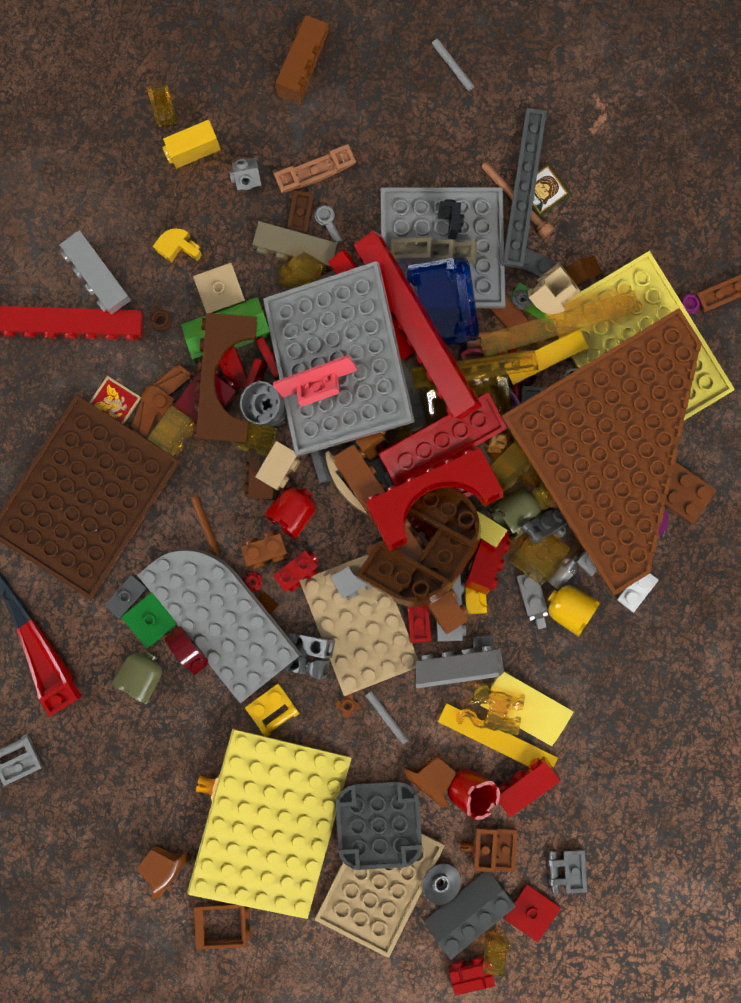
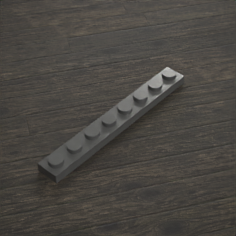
(524, 188)

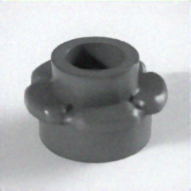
(521, 305)

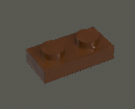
(300, 211)

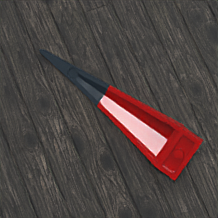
(49, 673)

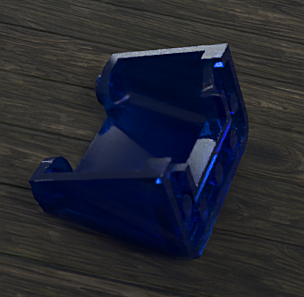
(448, 297)

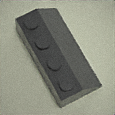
(469, 914)

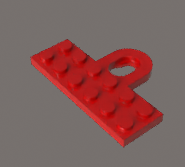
(441, 441)

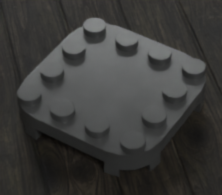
(378, 825)

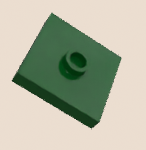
(149, 620)

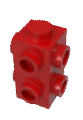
(296, 570)

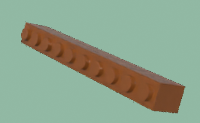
(364, 484)

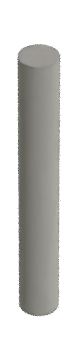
(453, 65)
(387, 717)

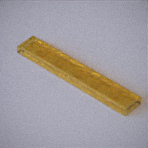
(485, 367)

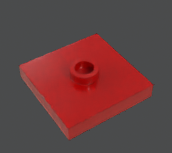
(532, 913)

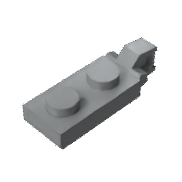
(533, 600)

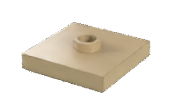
(219, 288)

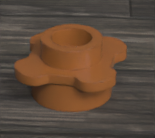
(348, 699)

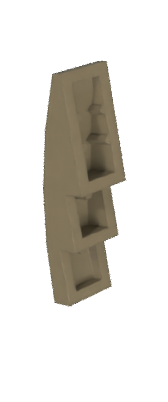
(430, 250)

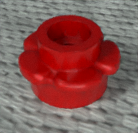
(257, 580)

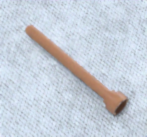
(544, 229)

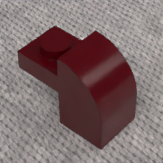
(186, 651)

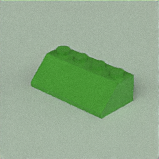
(250, 308)

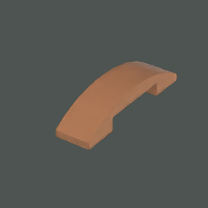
(315, 170)

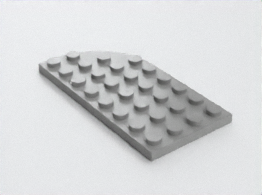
(221, 618)

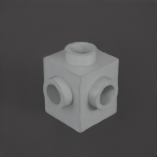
(245, 174)

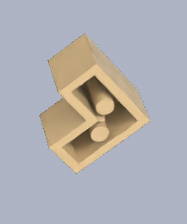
(277, 466)

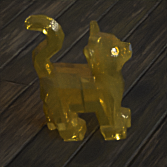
(497, 714)

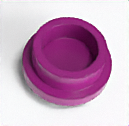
(690, 303)

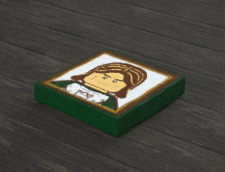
(549, 190)

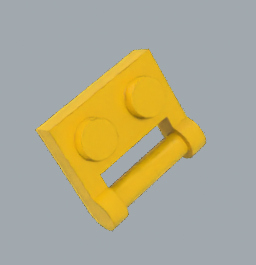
(269, 703)

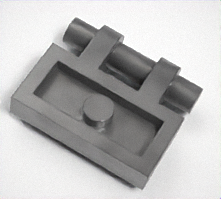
(574, 871)

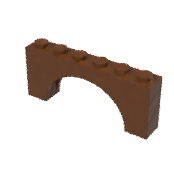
(220, 335)

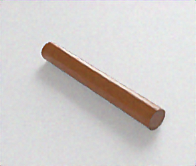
(205, 525)

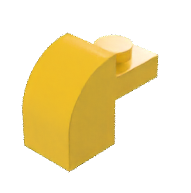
(174, 241)

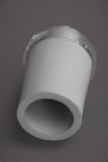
(563, 572)

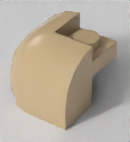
(553, 290)

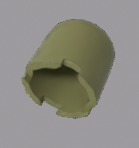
(515, 511)
(138, 676)

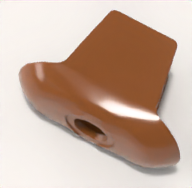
(433, 778)
(161, 868)

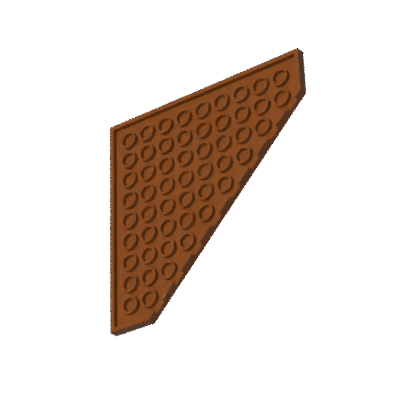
(611, 442)

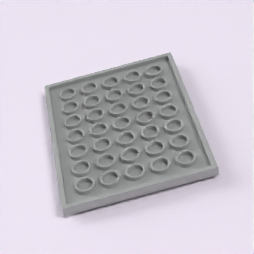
(328, 322)

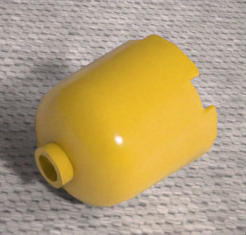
(572, 608)

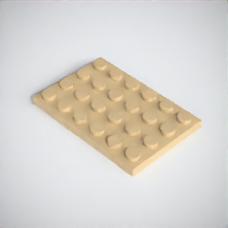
(366, 630)
(377, 903)

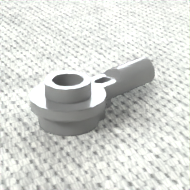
(324, 216)

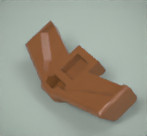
(158, 399)

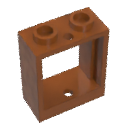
(216, 943)

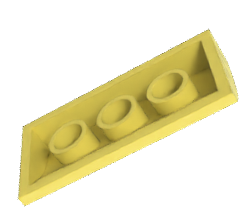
(540, 714)

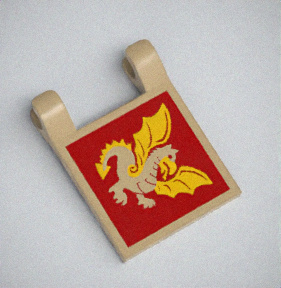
(115, 400)

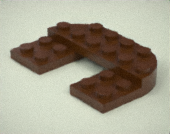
(441, 561)

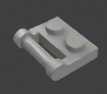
(21, 765)

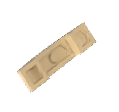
(340, 485)

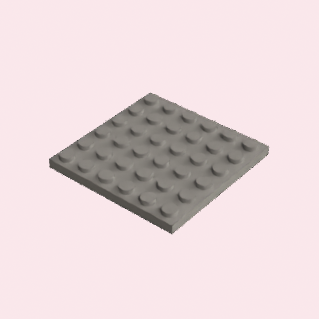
(414, 215)

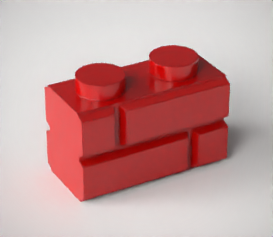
(469, 976)

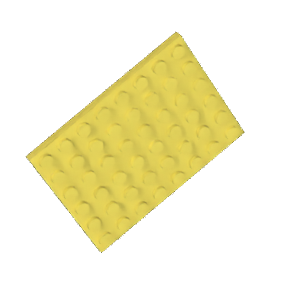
(655, 301)
(269, 824)

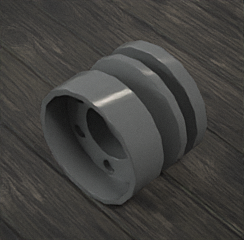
(256, 405)

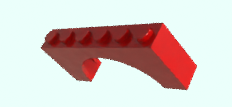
(465, 472)

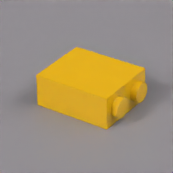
(191, 144)

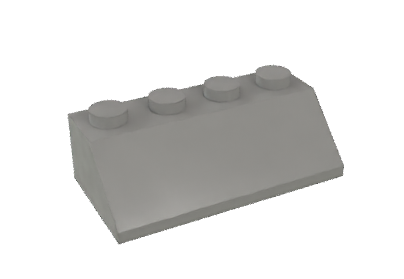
(459, 667)

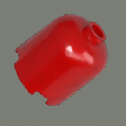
(292, 511)
(473, 793)

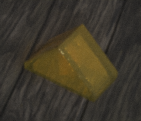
(162, 105)

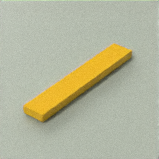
(497, 740)

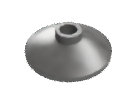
(446, 889)

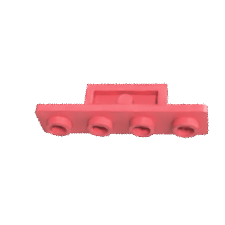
(316, 382)

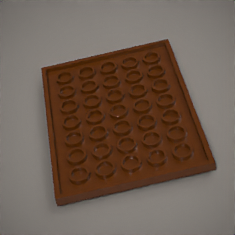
(84, 497)

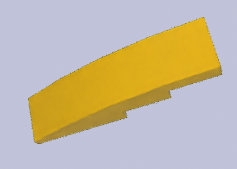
(554, 354)

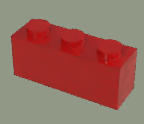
(485, 565)
(527, 785)

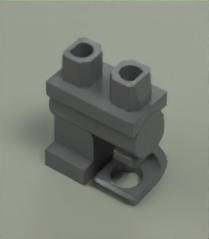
(311, 646)

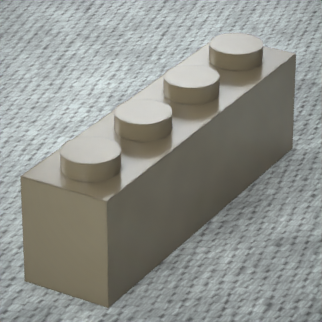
(289, 243)

